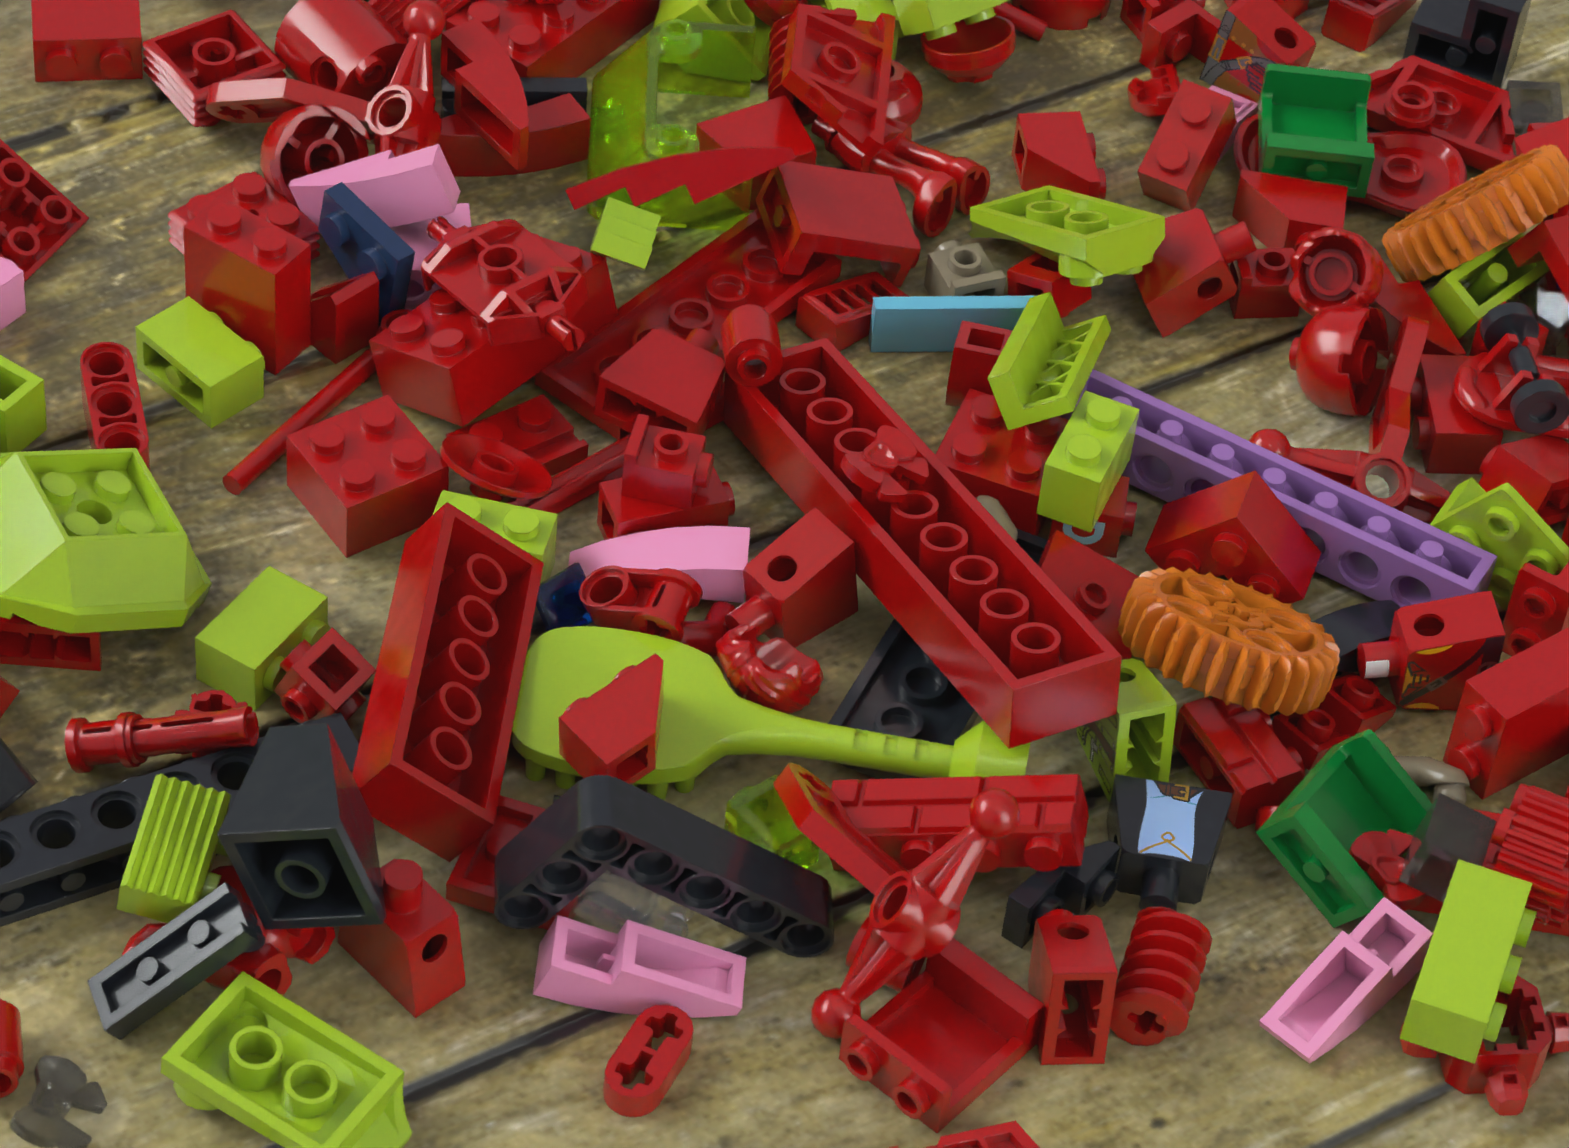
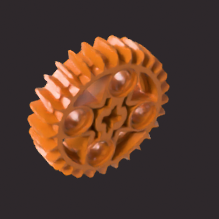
(1479, 214)
(1228, 641)

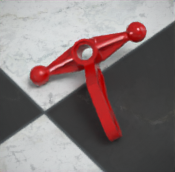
(397, 116)
(1388, 437)
(911, 909)

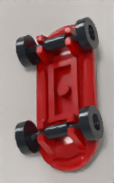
(1512, 382)

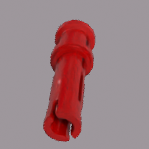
(134, 739)

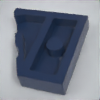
(366, 245)

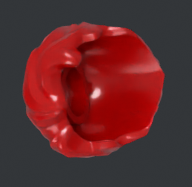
(1335, 270)
(768, 671)

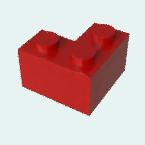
(1237, 533)

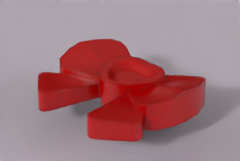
(875, 466)
(1381, 858)

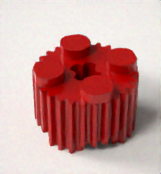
(1535, 848)

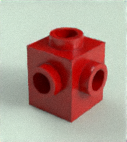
(323, 679)

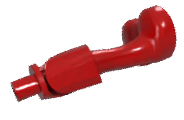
(932, 177)

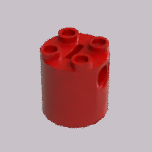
(339, 46)

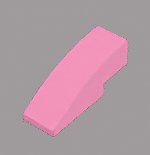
(393, 187)
(706, 553)
(636, 970)
(1349, 982)

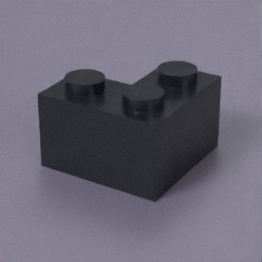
(1469, 36)

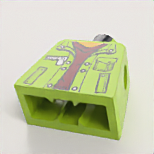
(1140, 734)

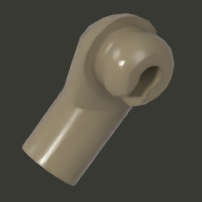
(1434, 773)

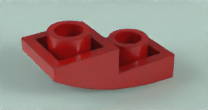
(1347, 710)

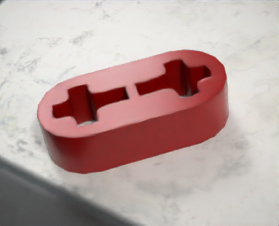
(636, 1054)

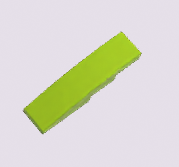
(625, 234)

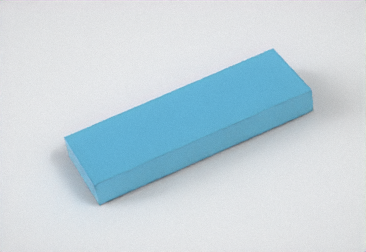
(934, 321)

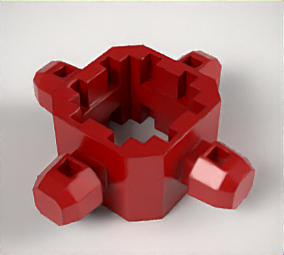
(1507, 1071)

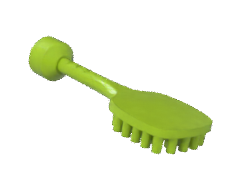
(709, 720)

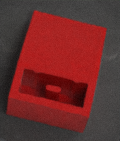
(32, 214)

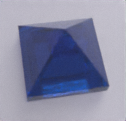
(560, 599)

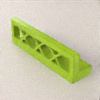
(1045, 363)

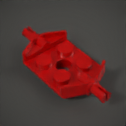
(507, 281)

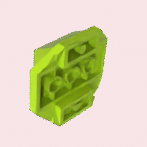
(93, 544)

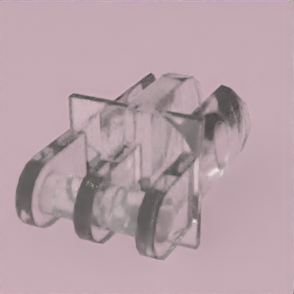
(615, 900)

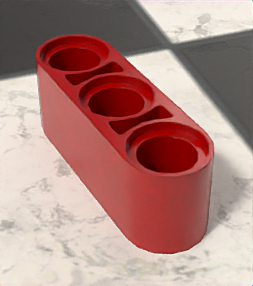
(112, 399)

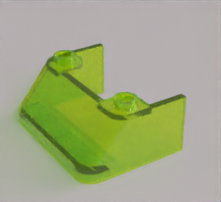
(623, 127)

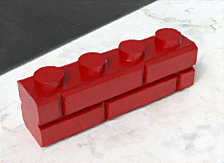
(922, 814)

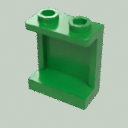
(1315, 126)
(1344, 795)

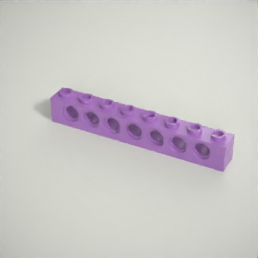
(1358, 537)

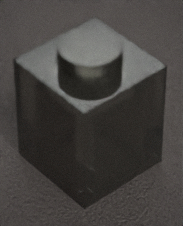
(1444, 836)

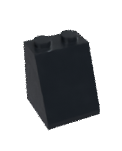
(304, 835)

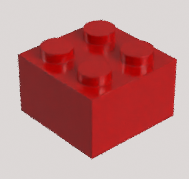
(1000, 460)
(365, 474)

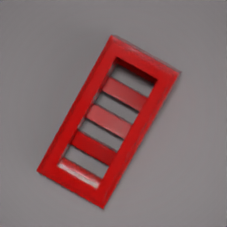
(1362, 22)
(819, 309)

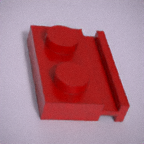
(536, 430)

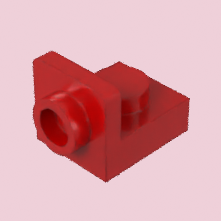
(1179, 32)

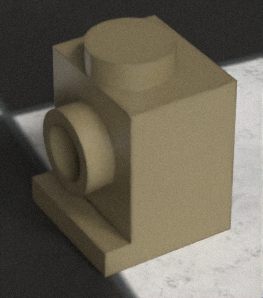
(962, 270)

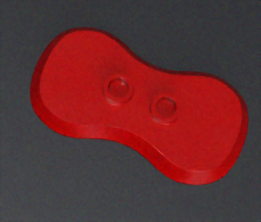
(1405, 173)

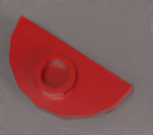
(1156, 94)

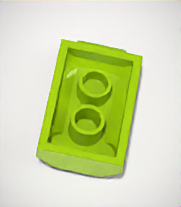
(1076, 230)
(287, 1073)

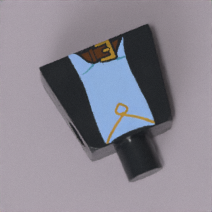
(1165, 838)

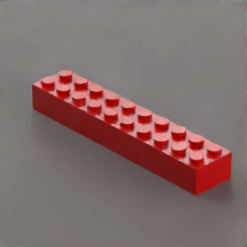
(935, 558)

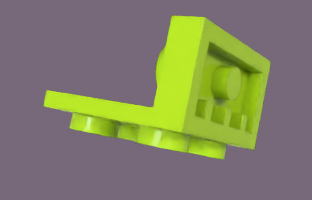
(1504, 526)

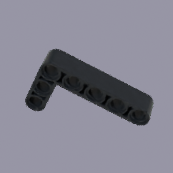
(667, 850)

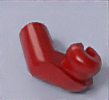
(706, 633)

